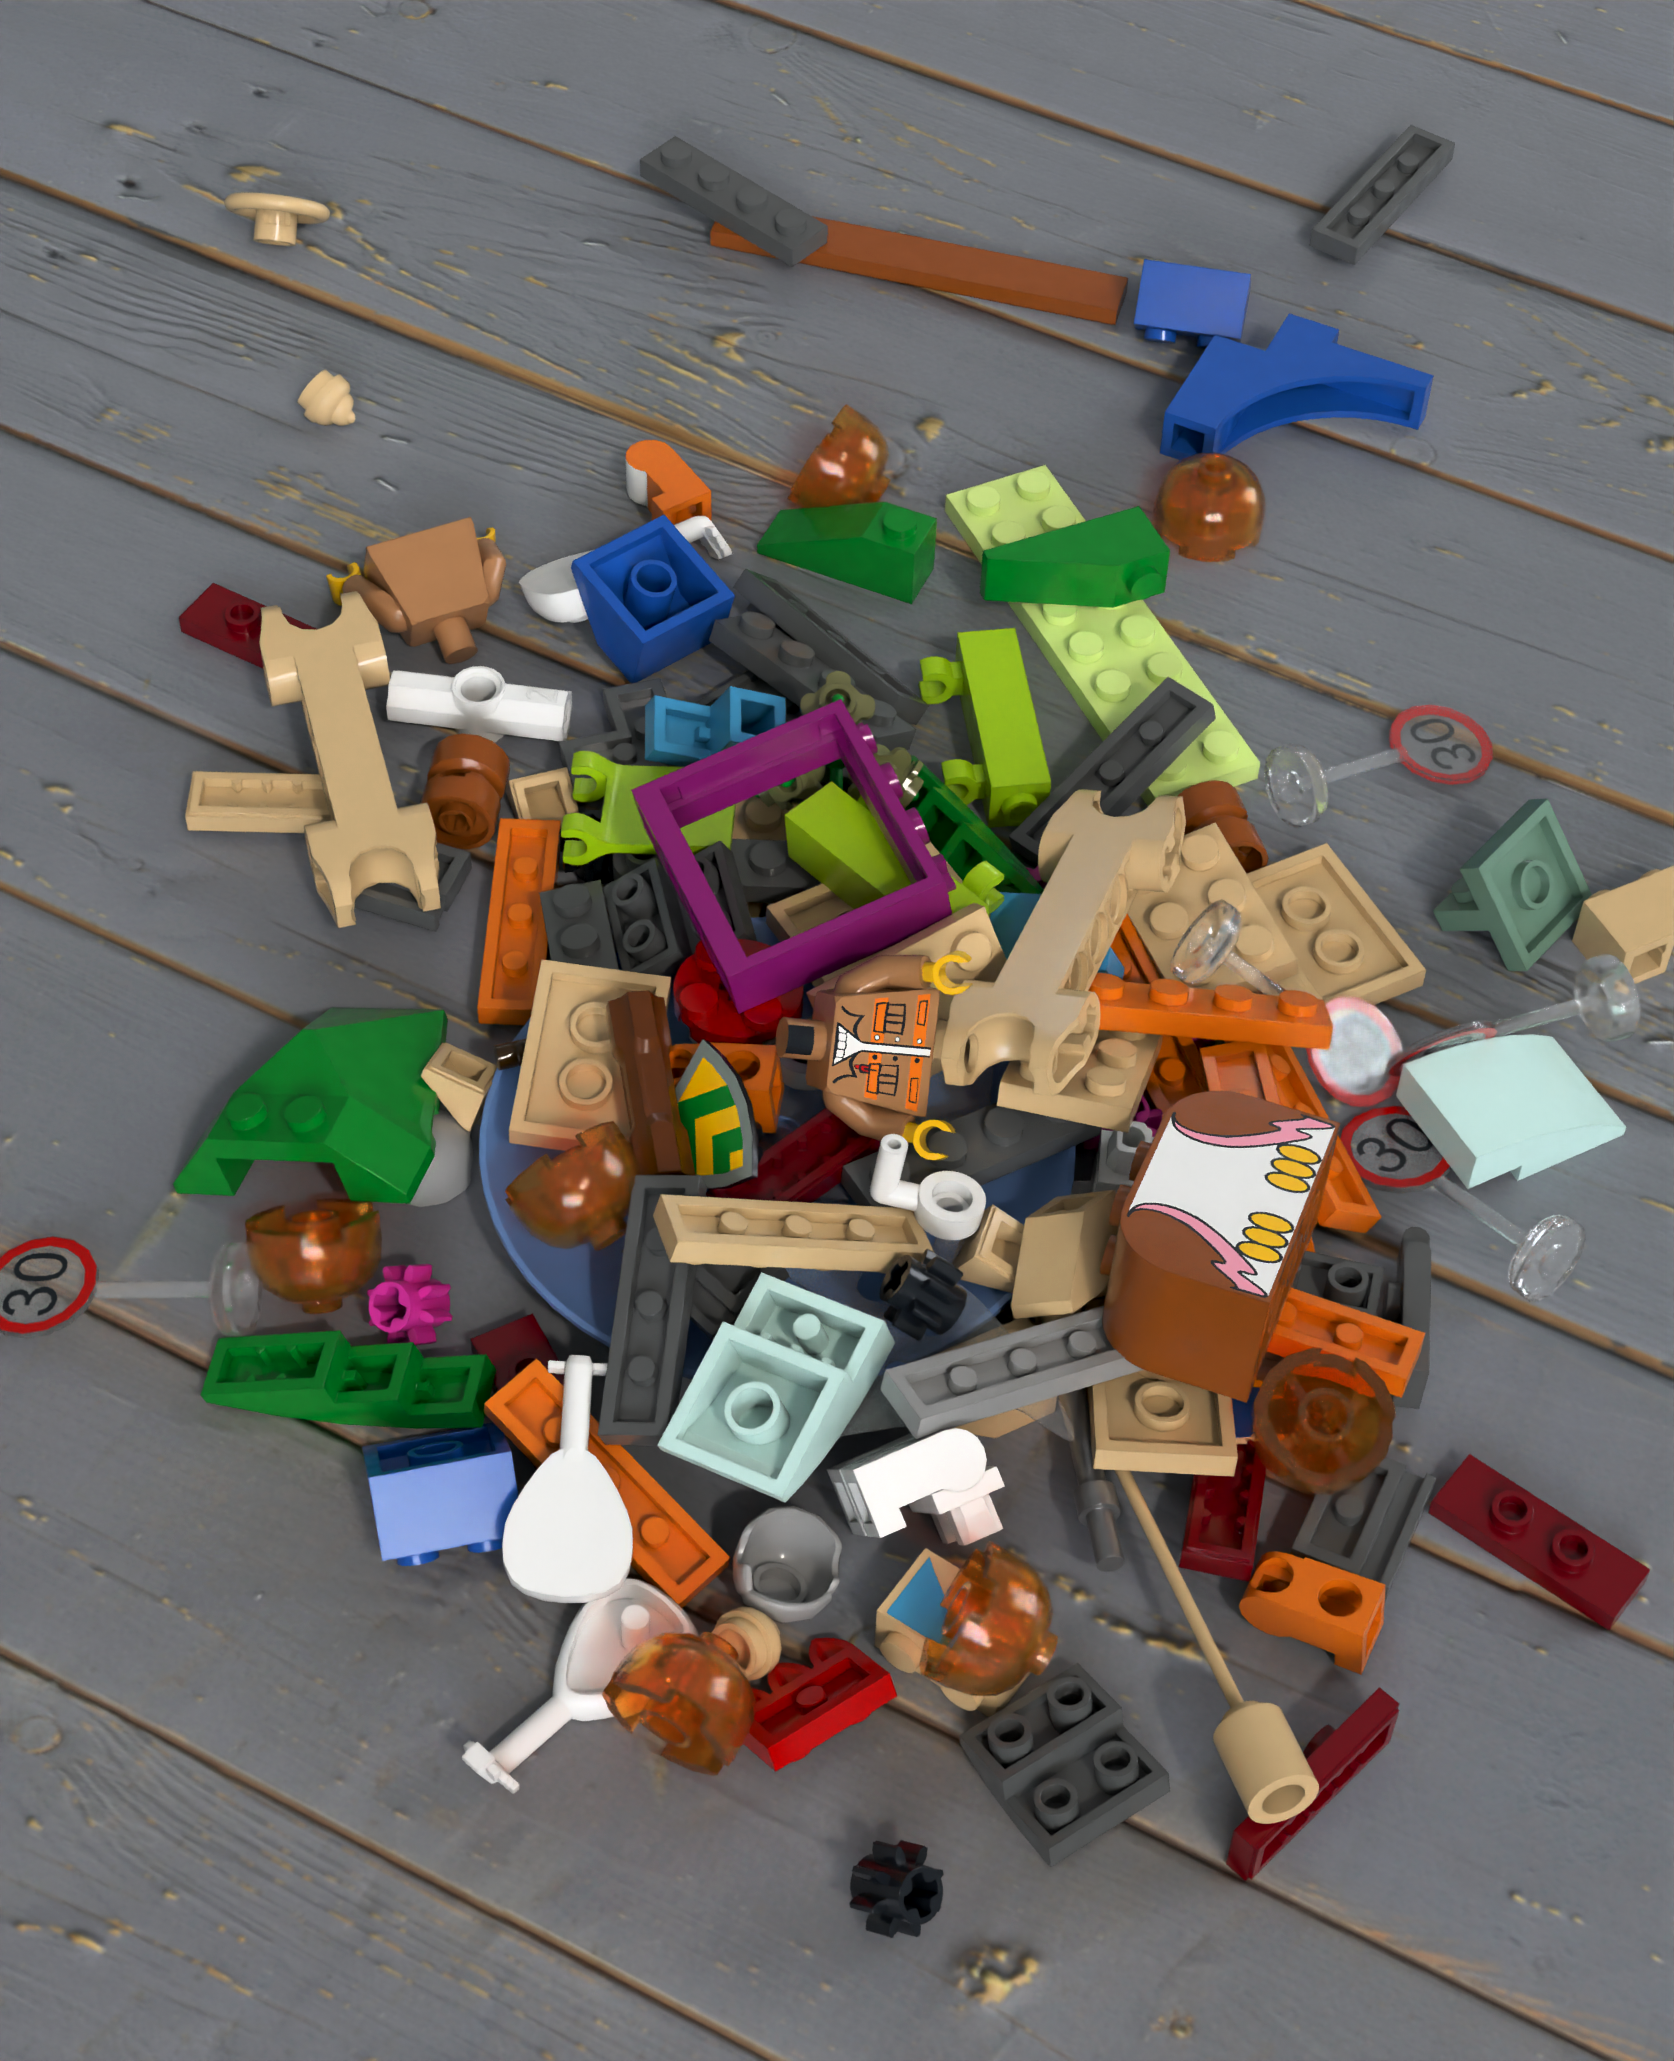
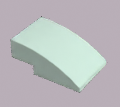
(1505, 1106)
(777, 1388)

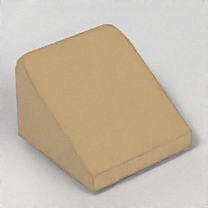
(542, 796)
(460, 1082)
(992, 1251)

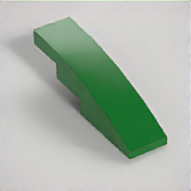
(965, 838)
(338, 1383)

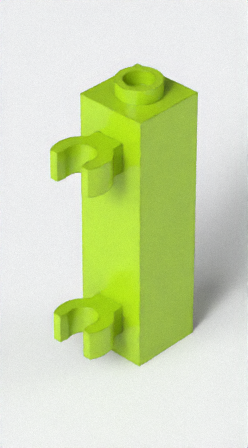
(1000, 725)
(849, 854)

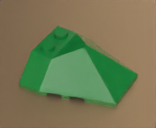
(333, 1095)

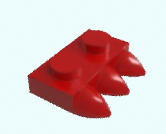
(815, 1702)

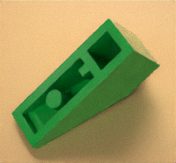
(858, 544)
(1080, 565)

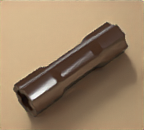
(642, 1048)

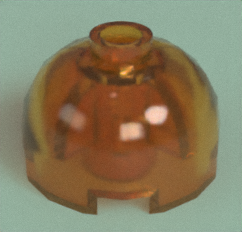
(845, 465)
(1210, 507)
(579, 1192)
(315, 1253)
(1322, 1422)
(991, 1626)
(687, 1695)

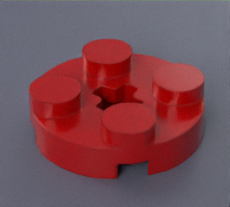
(709, 1014)

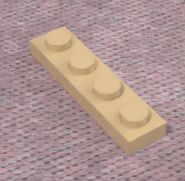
(787, 1233)

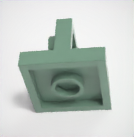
(1519, 887)

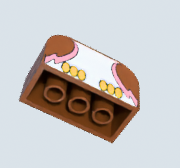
(1213, 1237)

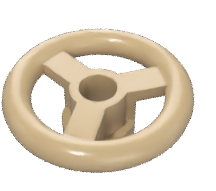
(276, 215)

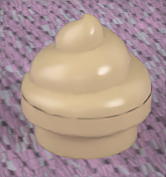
(328, 400)
(753, 1637)

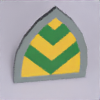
(718, 1120)

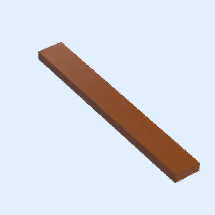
(957, 270)

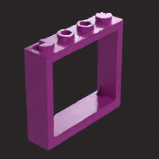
(755, 768)

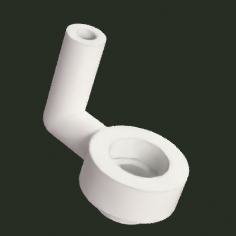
(944, 1202)

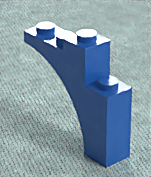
(1298, 378)

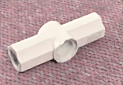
(479, 704)

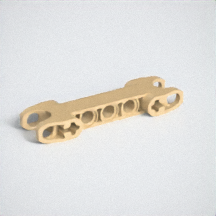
(367, 833)
(1041, 997)

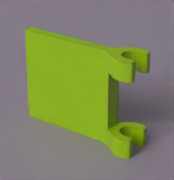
(620, 821)

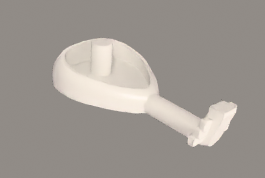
(553, 590)
(569, 1524)
(589, 1655)

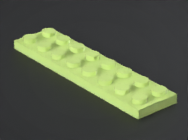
(1100, 653)

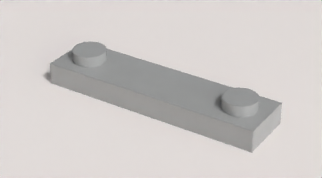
(1003, 1373)

